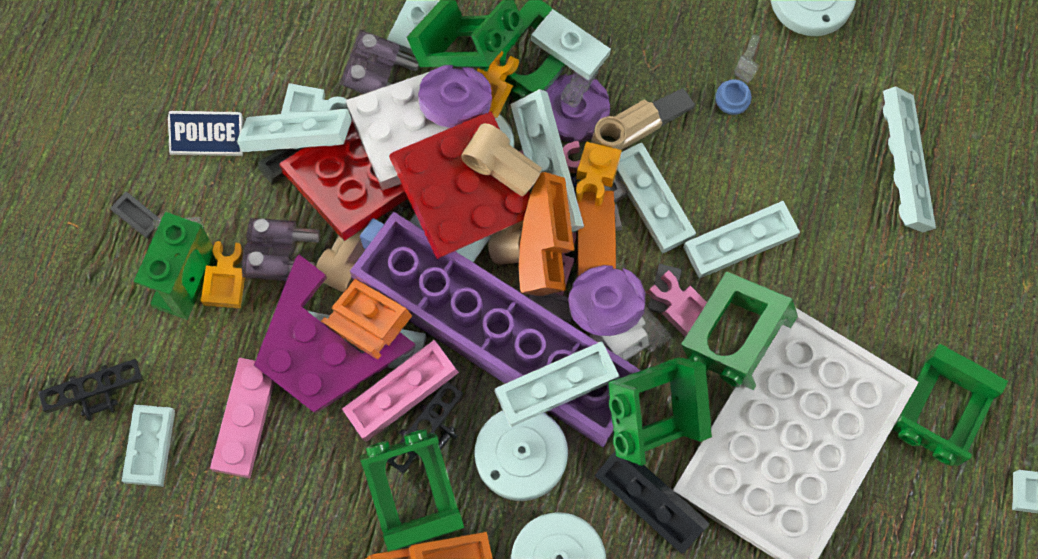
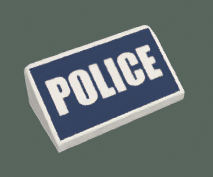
(204, 133)

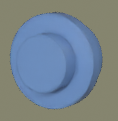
(733, 97)

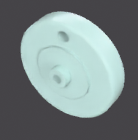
(813, 16)
(521, 459)
(558, 537)

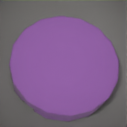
(454, 95)
(579, 121)
(607, 300)

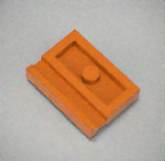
(367, 318)

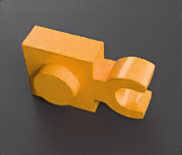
(496, 77)
(597, 170)
(224, 283)

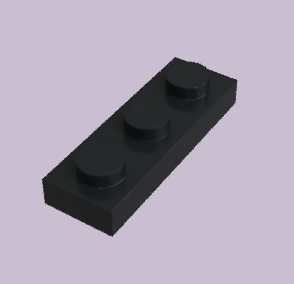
(653, 501)

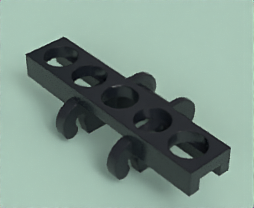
(81, 395)
(436, 420)

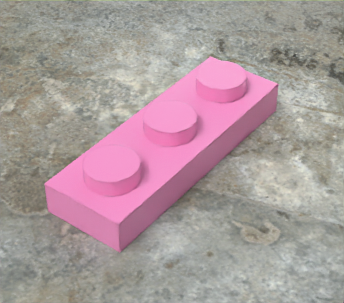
(400, 390)
(242, 421)

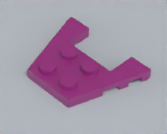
(308, 355)

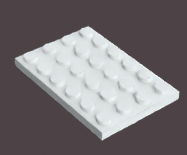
(798, 442)

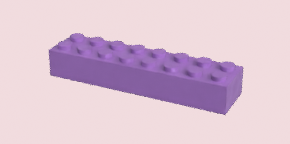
(481, 317)

